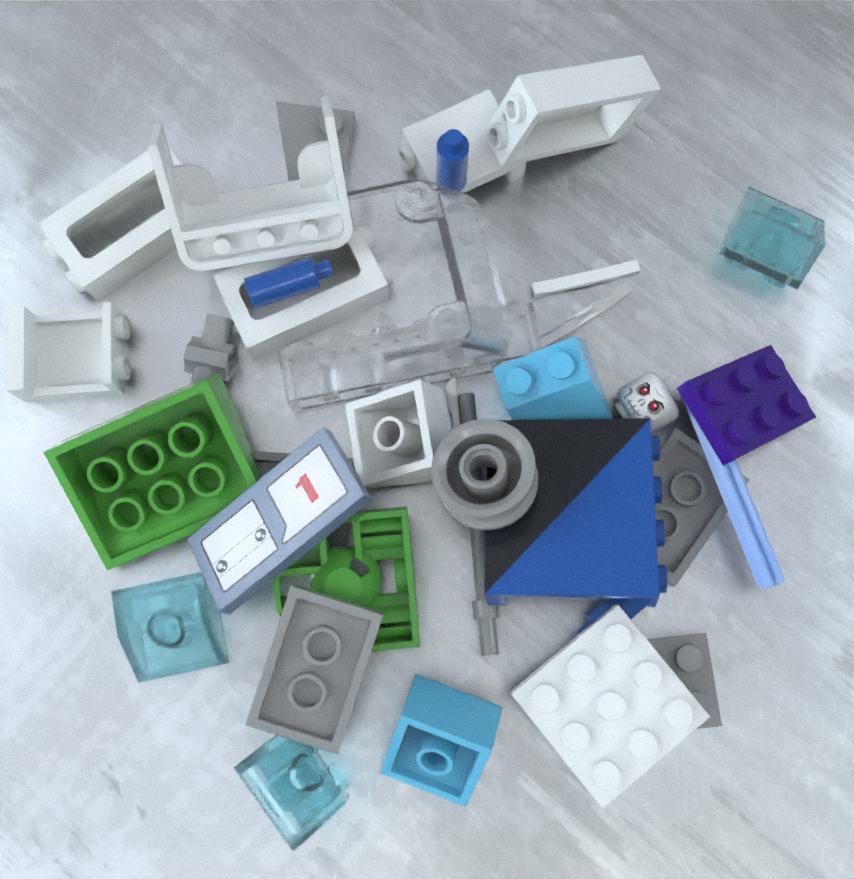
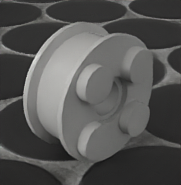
(478, 446)

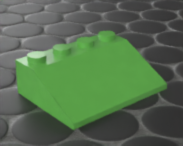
(156, 470)

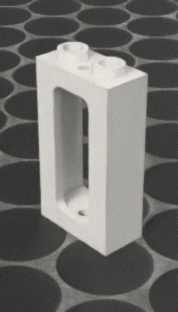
(570, 109)
(124, 257)
(311, 314)

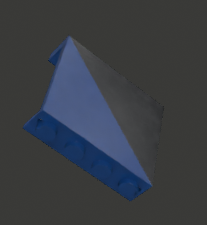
(591, 516)

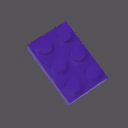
(746, 404)

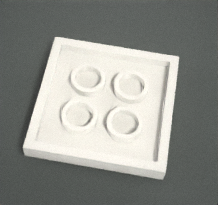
(609, 705)

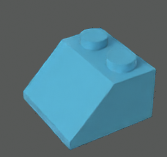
(553, 384)
(442, 740)

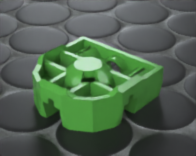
(376, 537)

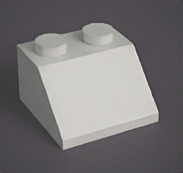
(397, 433)

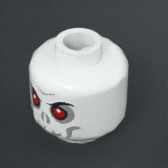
(649, 398)

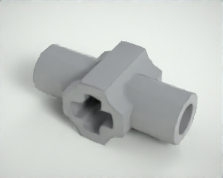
(211, 351)

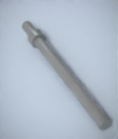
(482, 612)

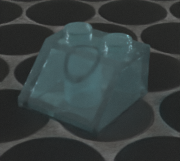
(773, 239)
(169, 627)
(294, 787)

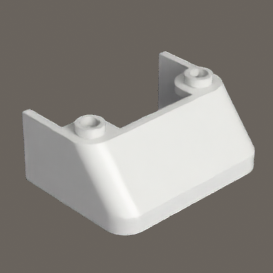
(260, 220)

